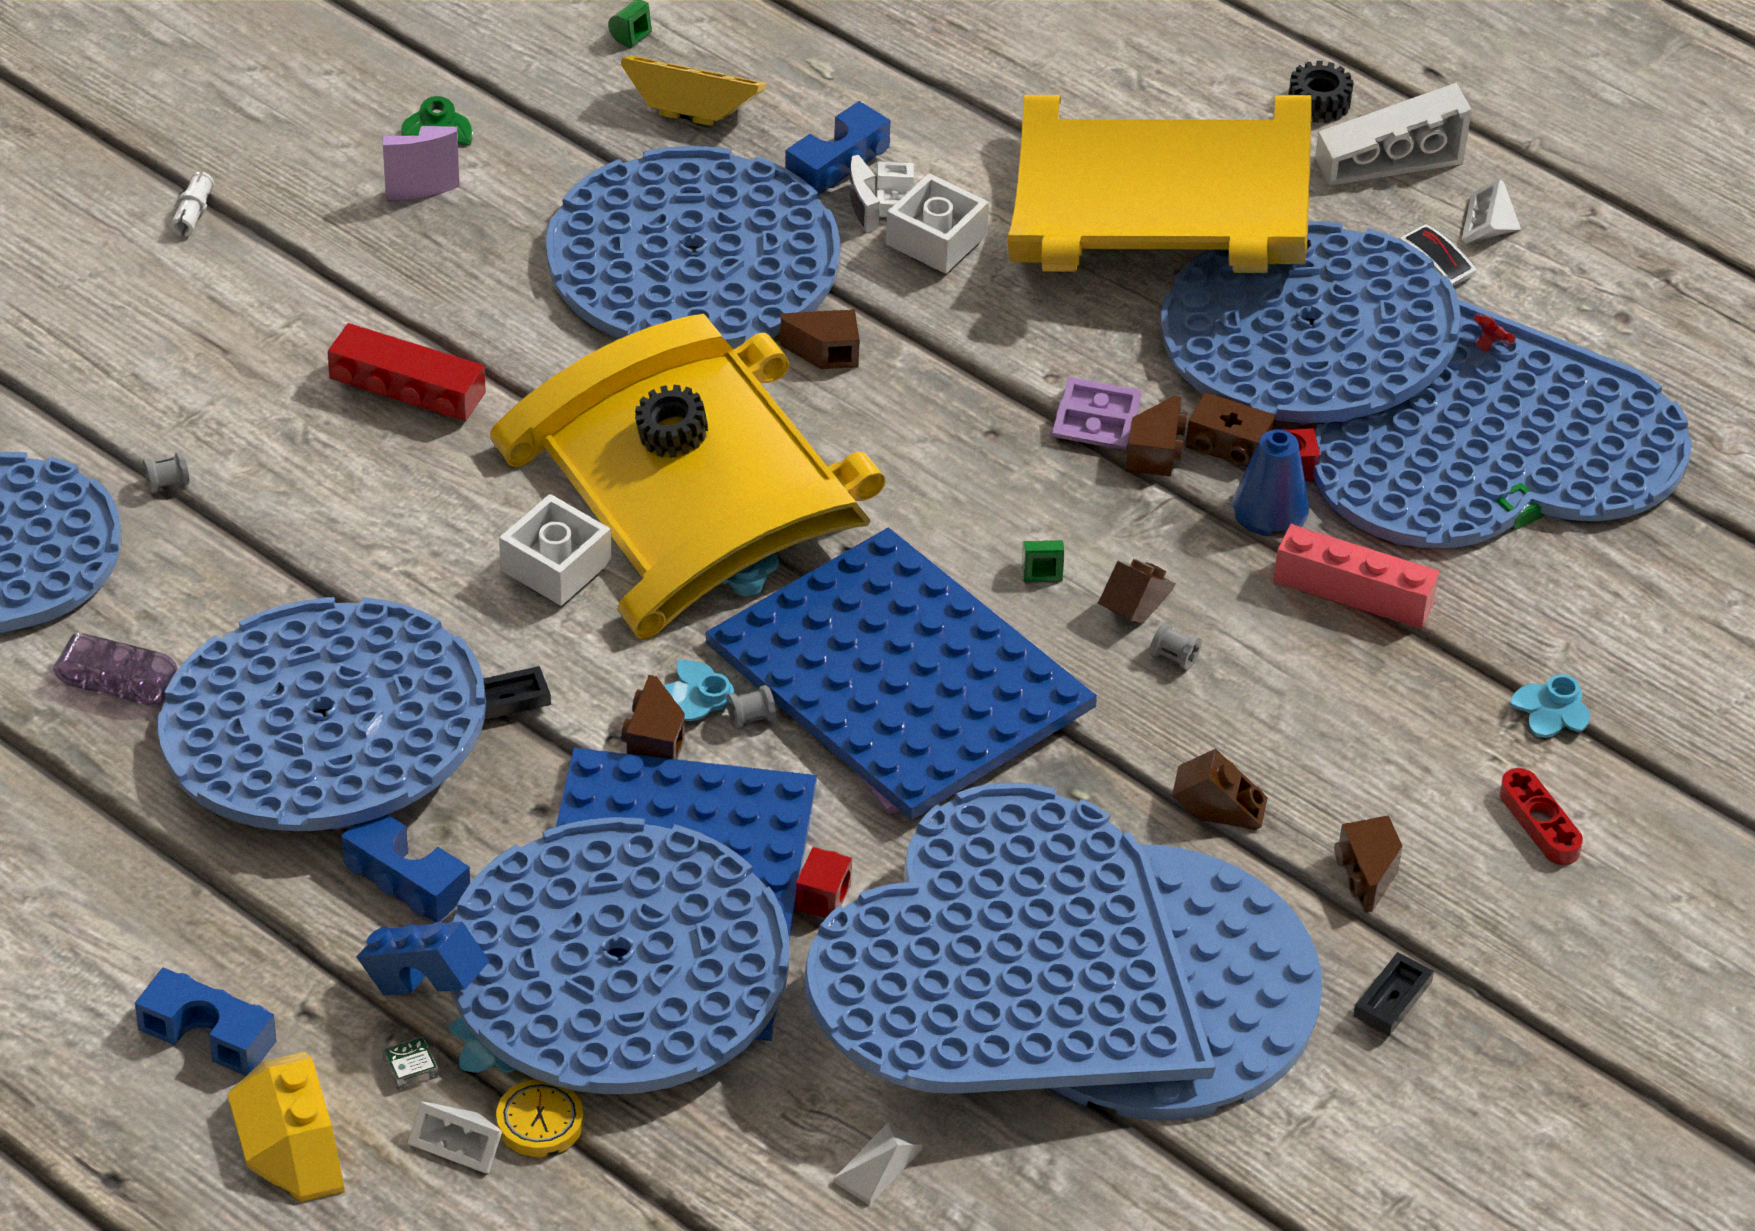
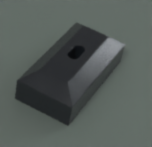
(516, 692)
(1400, 980)

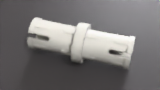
(192, 204)

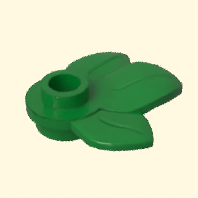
(446, 118)

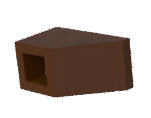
(822, 337)
(1153, 438)
(1136, 590)
(657, 723)
(1219, 792)
(1370, 856)

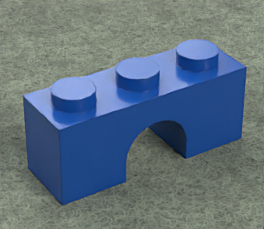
(824, 163)
(426, 884)
(404, 955)
(178, 1004)

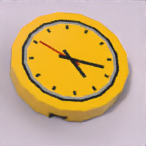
(539, 1118)

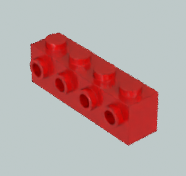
(406, 371)

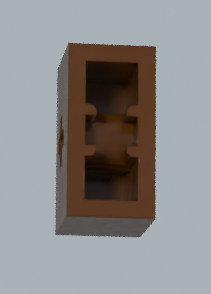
(1227, 429)

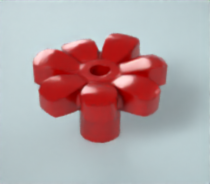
(1491, 333)

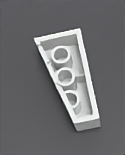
(1397, 139)

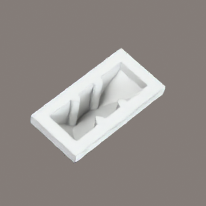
(1489, 214)
(455, 1135)
(878, 1163)

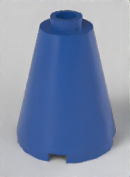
(1272, 486)

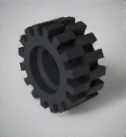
(1333, 86)
(676, 436)

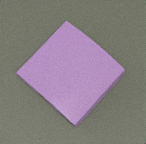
(421, 163)
(1097, 413)

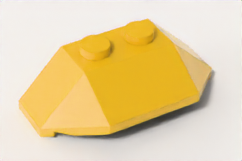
(689, 90)
(287, 1127)

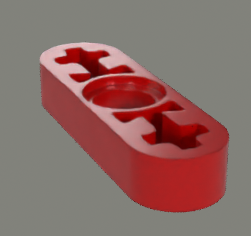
(1541, 832)

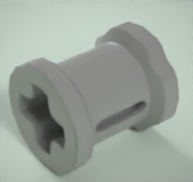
(166, 472)
(1175, 646)
(751, 707)

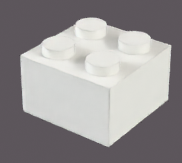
(937, 223)
(555, 549)

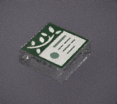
(410, 1063)

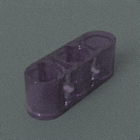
(115, 669)

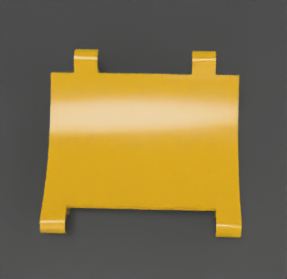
(1162, 186)
(698, 513)

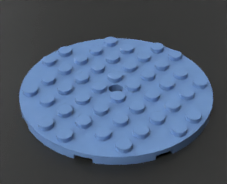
(626, 230)
(1376, 339)
(397, 724)
(1249, 978)
(681, 1003)

